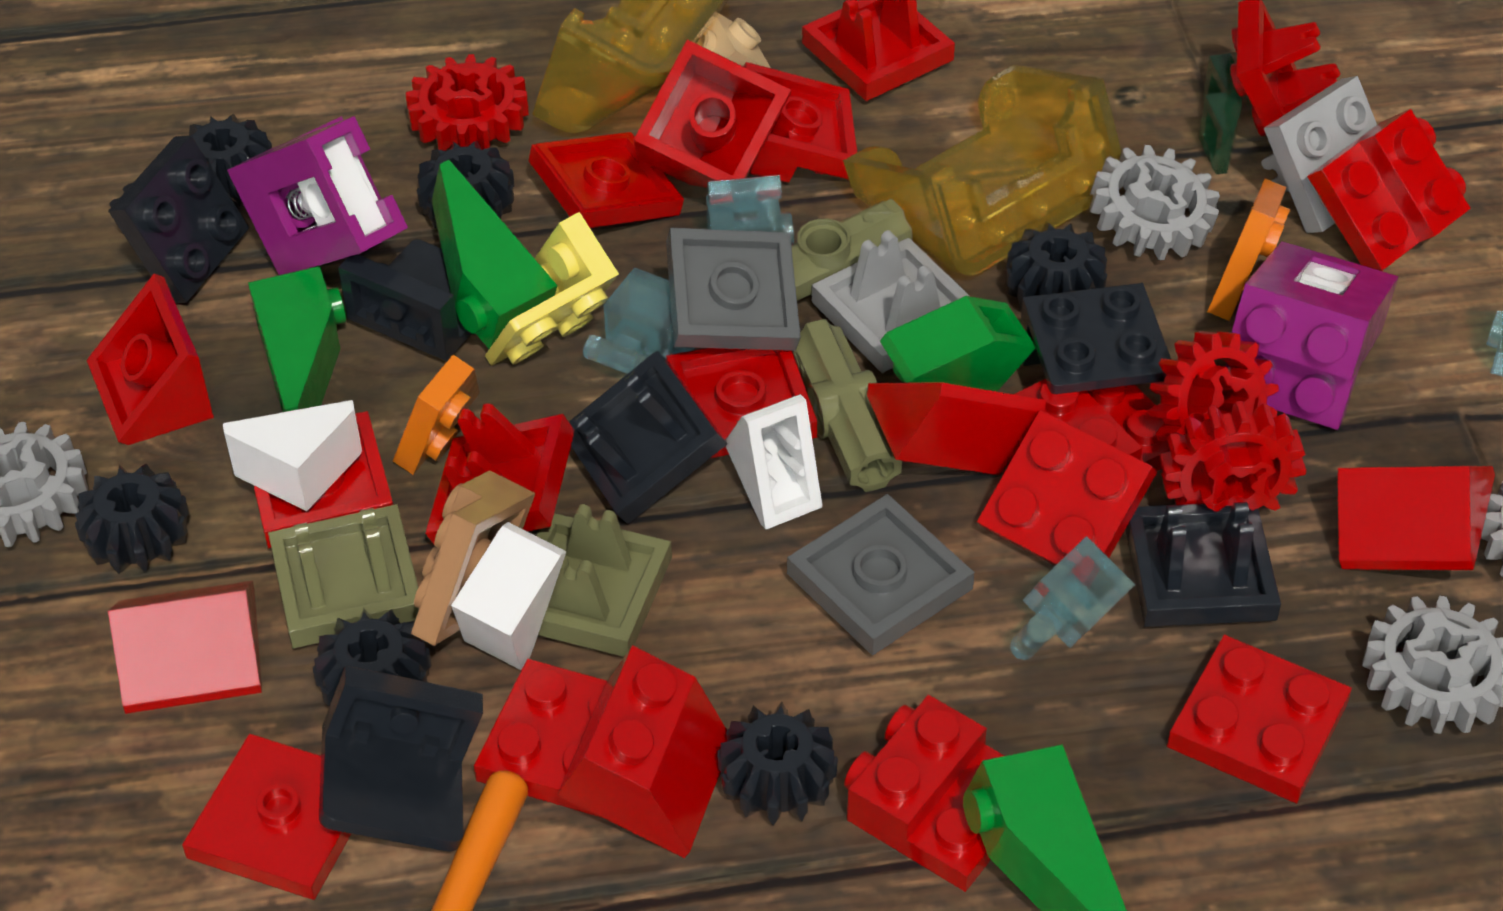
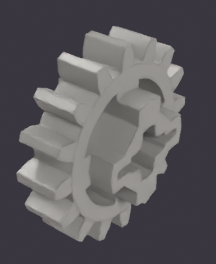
(1154, 202)
(27, 491)
(1437, 665)

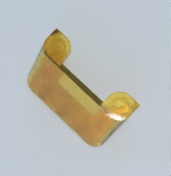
(616, 59)
(1025, 167)

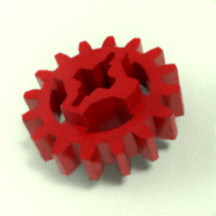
(464, 101)
(1197, 382)
(1233, 459)

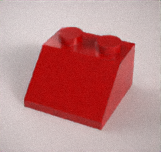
(709, 118)
(649, 753)

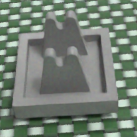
(1313, 136)
(883, 292)

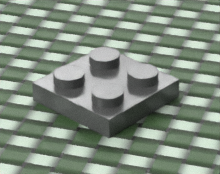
(732, 289)
(880, 574)

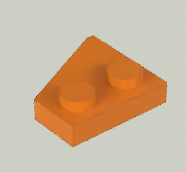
(1257, 237)
(436, 414)

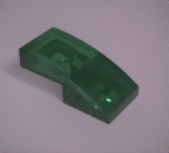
(1220, 113)

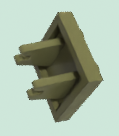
(342, 567)
(603, 581)

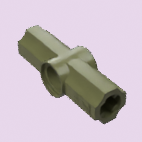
(832, 245)
(842, 406)

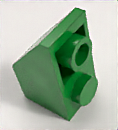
(960, 344)

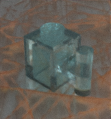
(747, 205)
(635, 323)
(1071, 599)

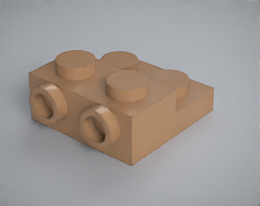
(469, 526)

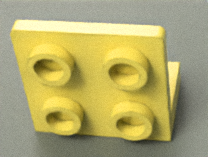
(582, 275)

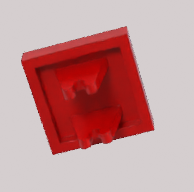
(877, 44)
(1267, 66)
(524, 453)

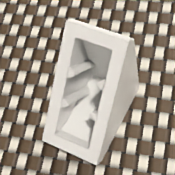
(295, 451)
(777, 461)
(509, 594)

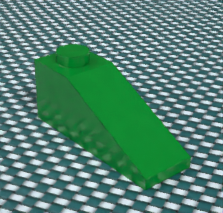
(483, 259)
(299, 334)
(1041, 831)

